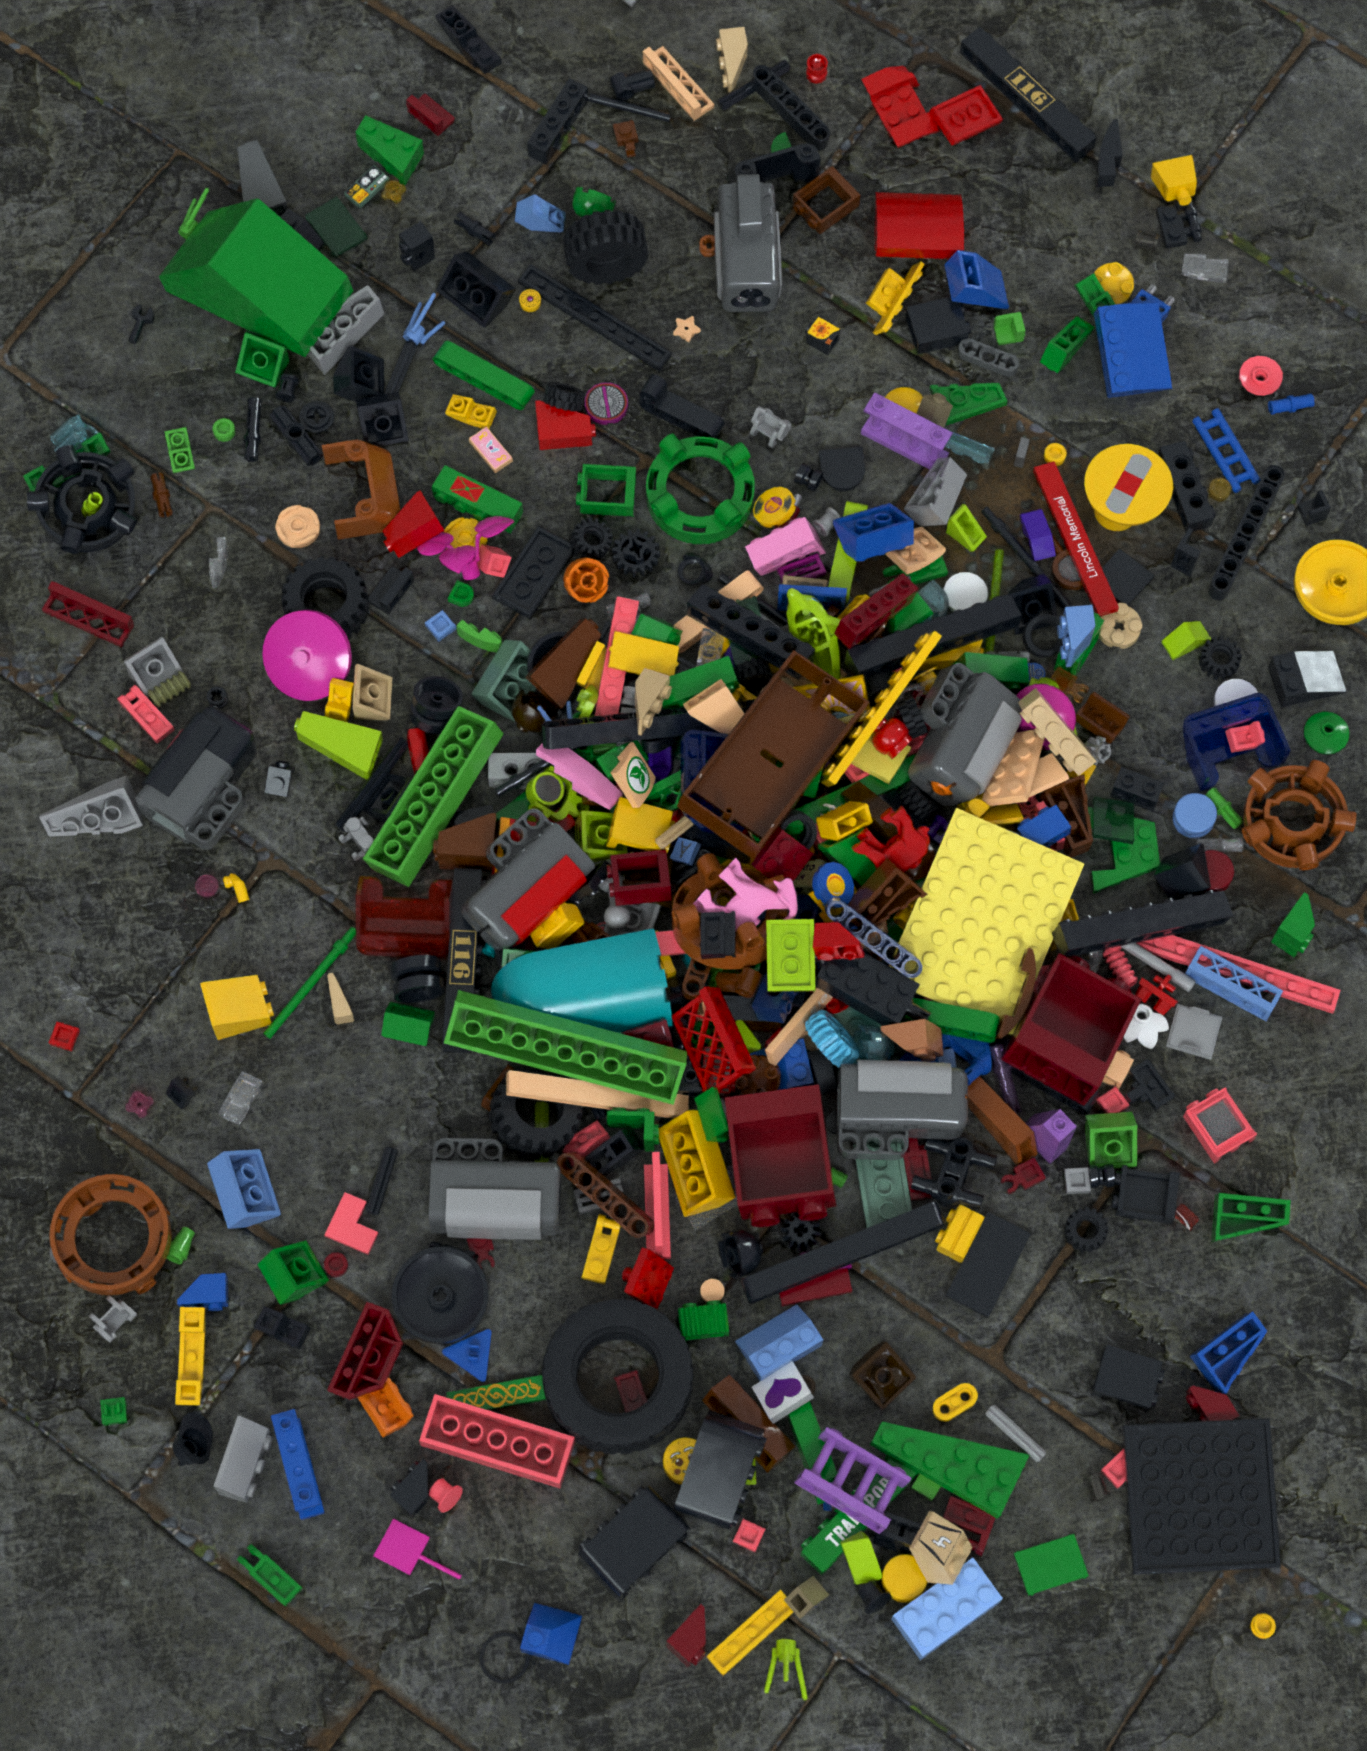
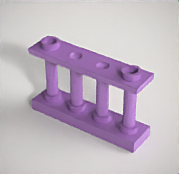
(905, 431)
(832, 1492)

